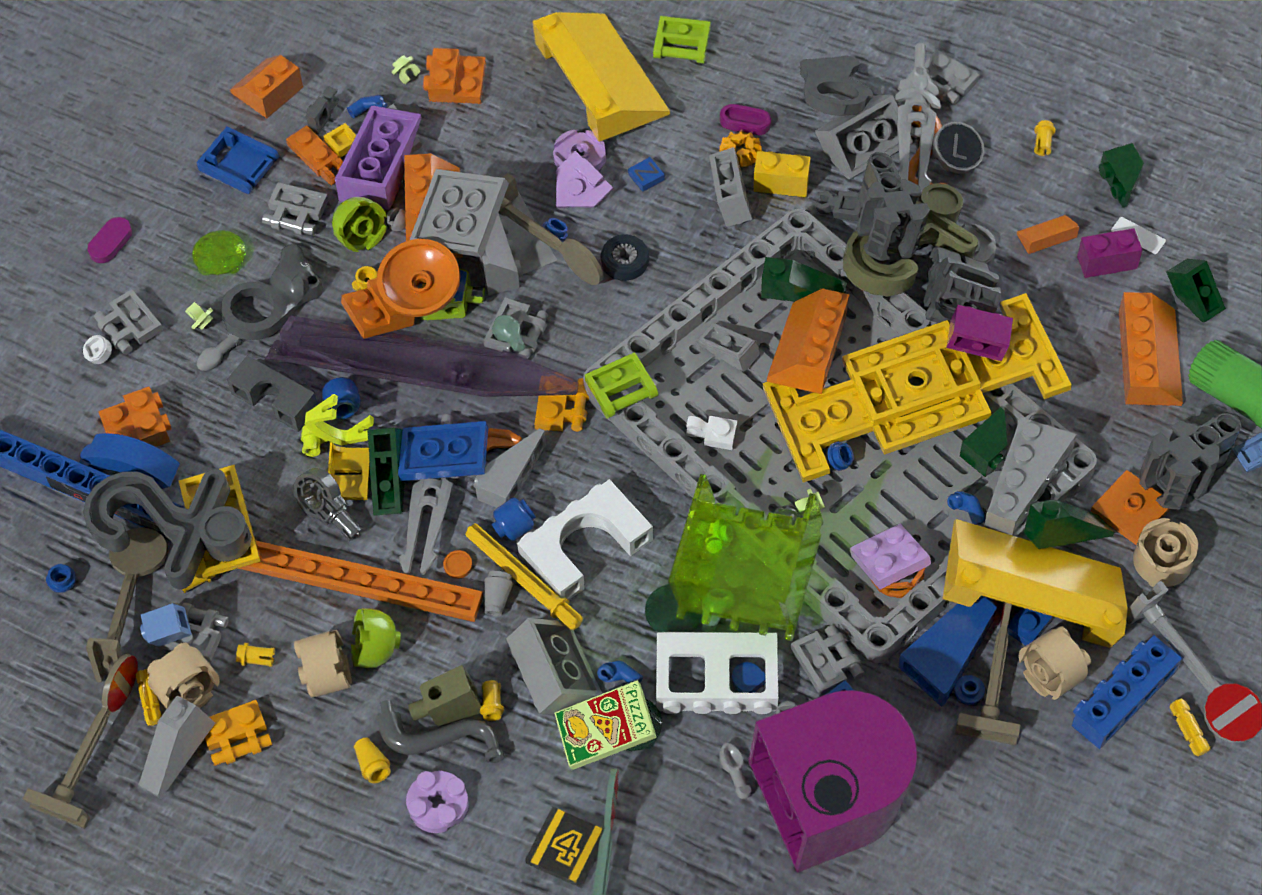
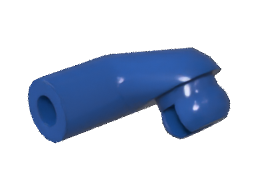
(364, 104)
(968, 503)
(618, 671)

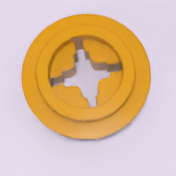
(745, 156)

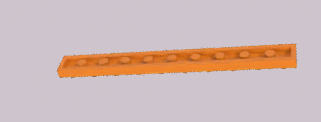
(367, 581)

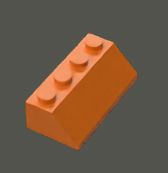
(418, 176)
(809, 341)
(1149, 351)

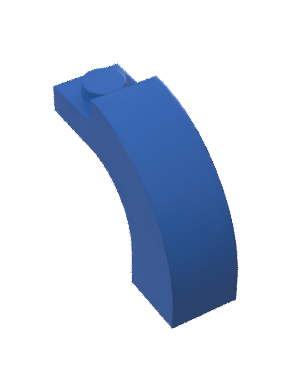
(129, 455)

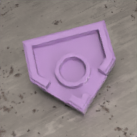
(579, 184)

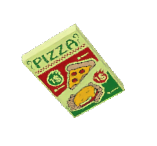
(605, 725)

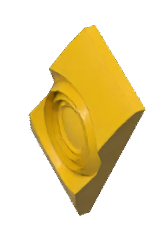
(209, 565)

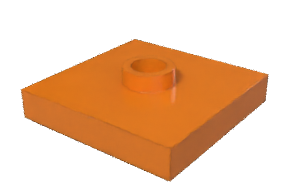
(1129, 506)

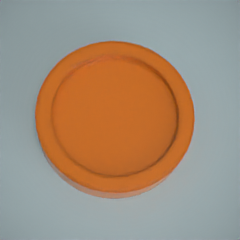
(457, 564)

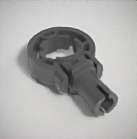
(332, 507)

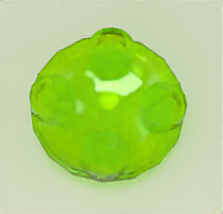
(219, 253)

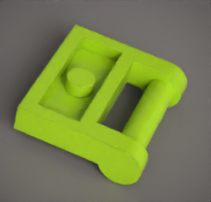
(682, 32)
(618, 377)

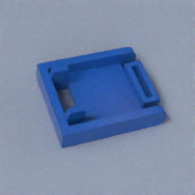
(242, 165)

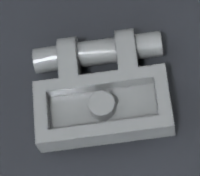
(950, 74)
(297, 202)
(521, 313)
(136, 318)
(202, 636)
(819, 662)

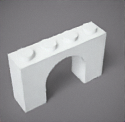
(601, 508)

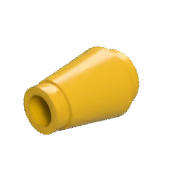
(372, 762)

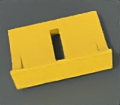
(350, 461)

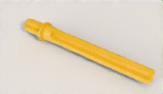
(557, 606)

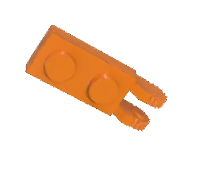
(314, 153)

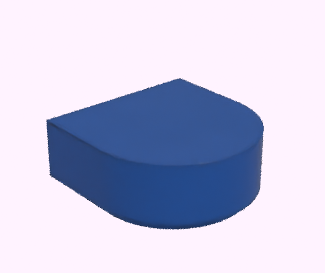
(748, 677)

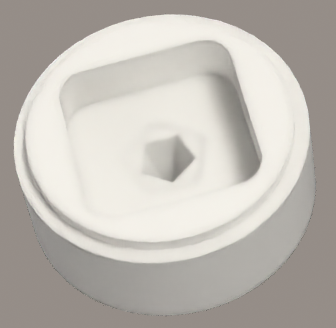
(97, 349)

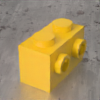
(781, 174)

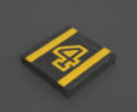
(565, 847)

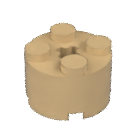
(1165, 552)
(324, 663)
(1054, 663)
(182, 674)

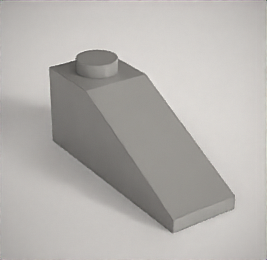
(730, 187)
(510, 470)
(173, 744)

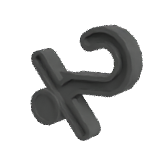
(192, 531)

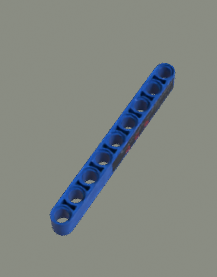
(65, 478)

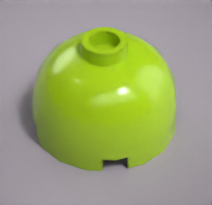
(359, 223)
(373, 638)

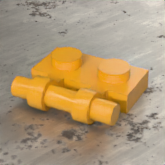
(552, 410)
(234, 725)

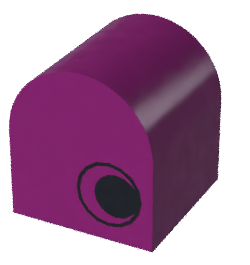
(833, 773)

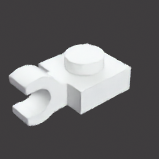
(717, 432)

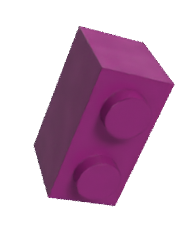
(1109, 253)
(979, 332)

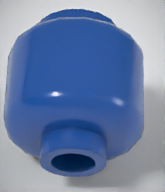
(347, 394)
(513, 519)

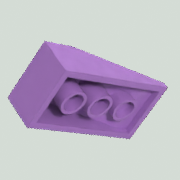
(377, 156)

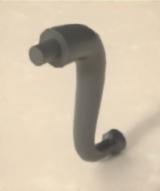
(397, 739)

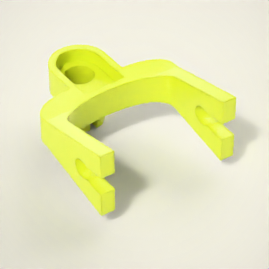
(317, 431)

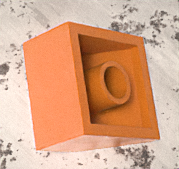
(269, 85)

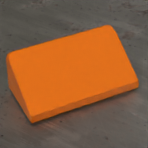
(1048, 234)

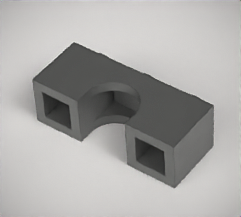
(256, 379)

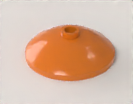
(413, 264)

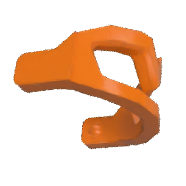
(899, 594)

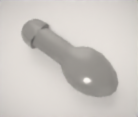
(212, 356)
(732, 762)

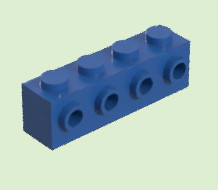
(1125, 691)

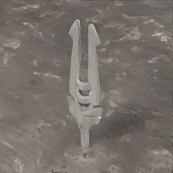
(916, 91)
(418, 500)

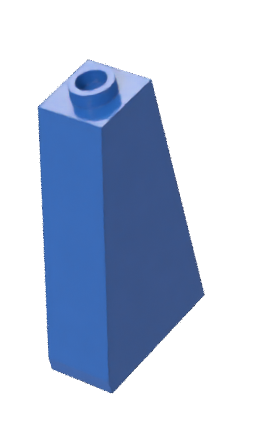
(947, 648)

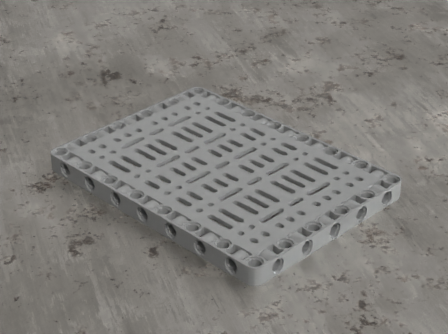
(665, 340)

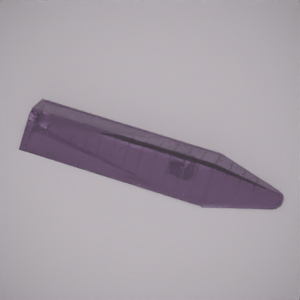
(416, 361)

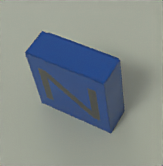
(646, 174)

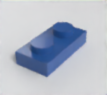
(1028, 625)

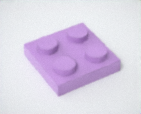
(890, 556)

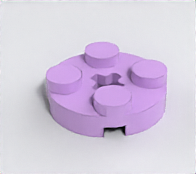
(580, 142)
(429, 786)

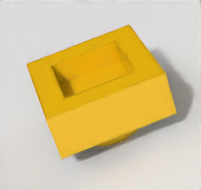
(340, 139)

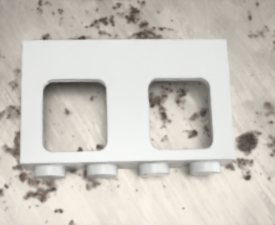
(716, 651)

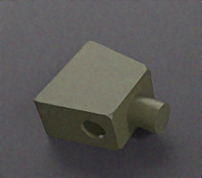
(447, 698)

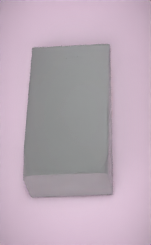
(729, 346)

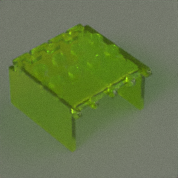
(744, 564)

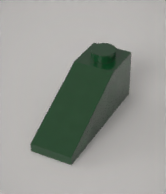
(793, 280)
(384, 465)
(1059, 524)

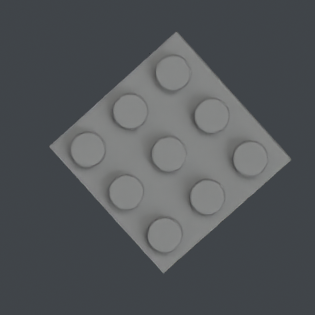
(460, 211)

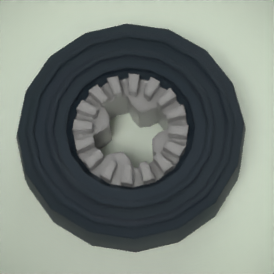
(633, 249)

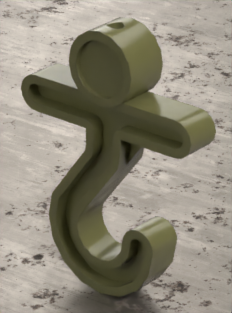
(940, 231)

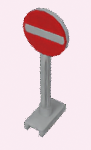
(1229, 709)

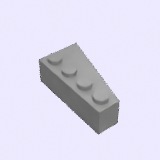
(1028, 468)

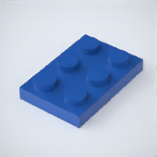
(443, 451)

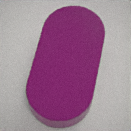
(745, 118)
(109, 240)

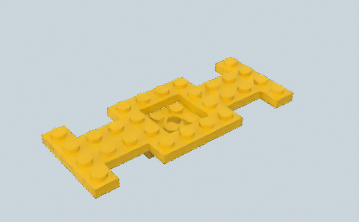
(882, 391)

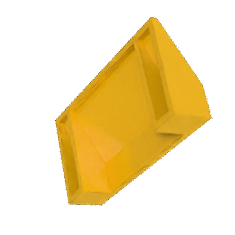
(600, 71)
(1036, 579)

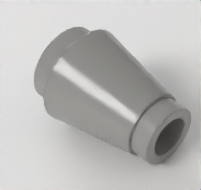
(497, 590)

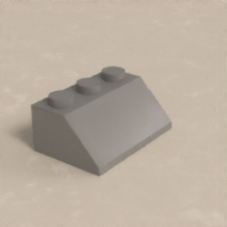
(853, 138)
(497, 263)
(552, 665)

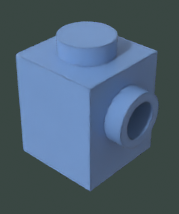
(165, 625)

